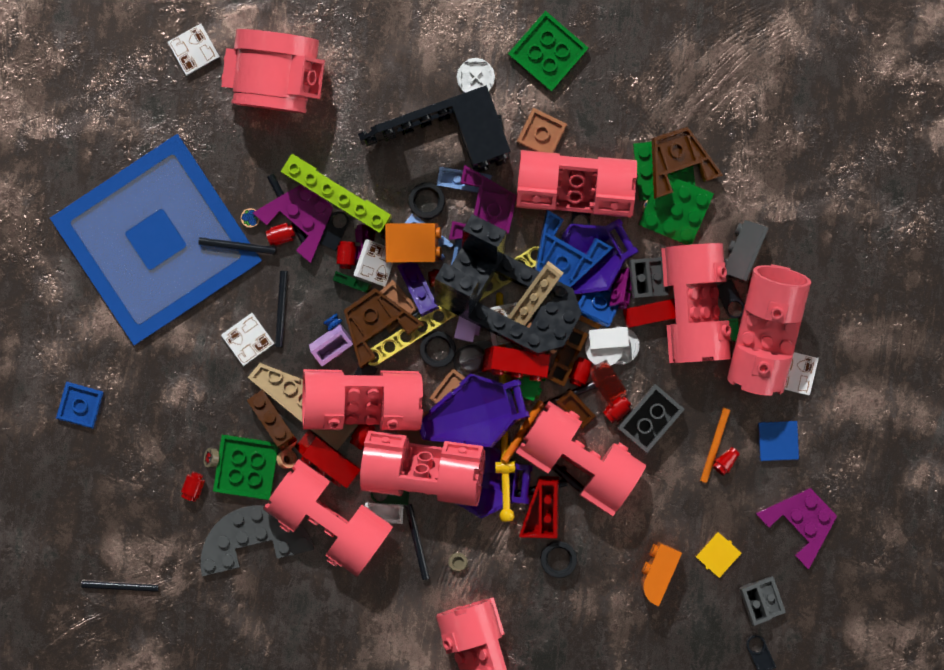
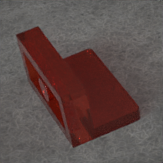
(607, 381)

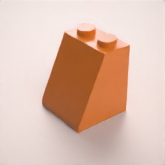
(412, 242)

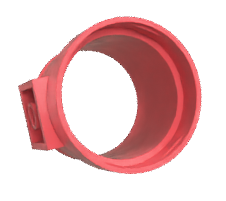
(273, 70)

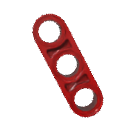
(649, 313)

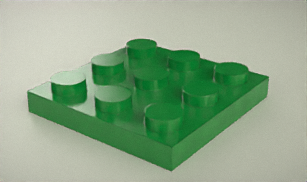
(548, 51)
(643, 155)
(677, 213)
(246, 467)

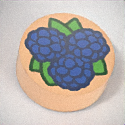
(249, 219)

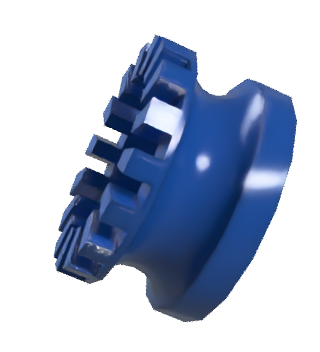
(332, 321)

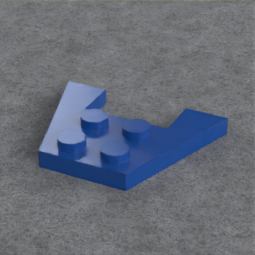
(564, 256)

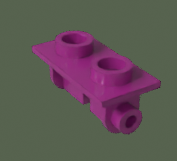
(361, 233)
(621, 284)

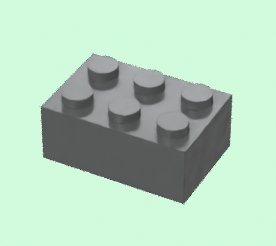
(650, 418)

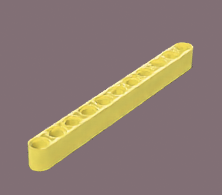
(432, 324)

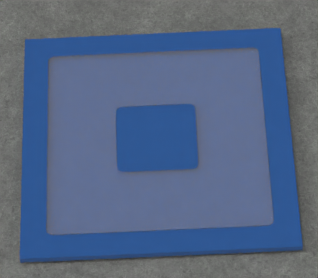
(143, 236)

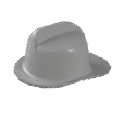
(471, 357)

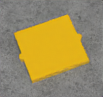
(718, 554)

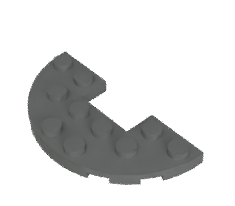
(245, 528)

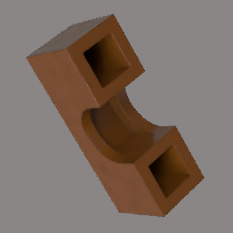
(566, 357)
(271, 420)

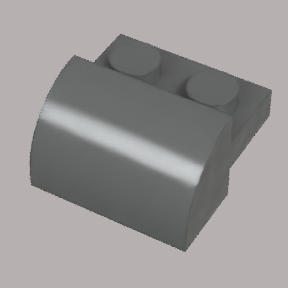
(647, 278)
(762, 600)

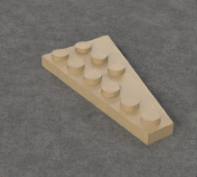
(288, 393)

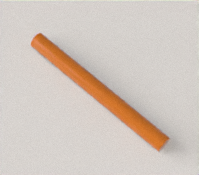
(522, 432)
(715, 445)

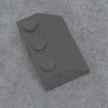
(744, 250)

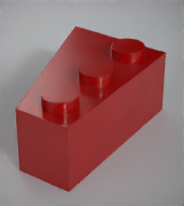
(515, 363)
(327, 459)
(543, 512)

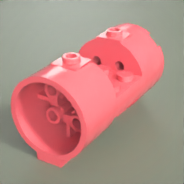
(576, 184)
(695, 275)
(769, 329)
(382, 400)
(396, 465)
(610, 477)
(299, 497)
(473, 635)

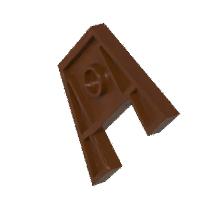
(676, 152)
(370, 317)

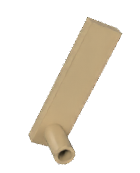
(536, 294)

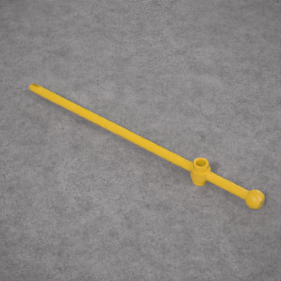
(506, 514)

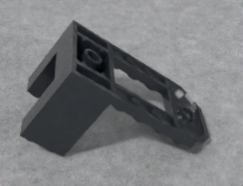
(474, 118)
(465, 281)

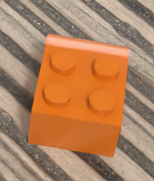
(659, 571)

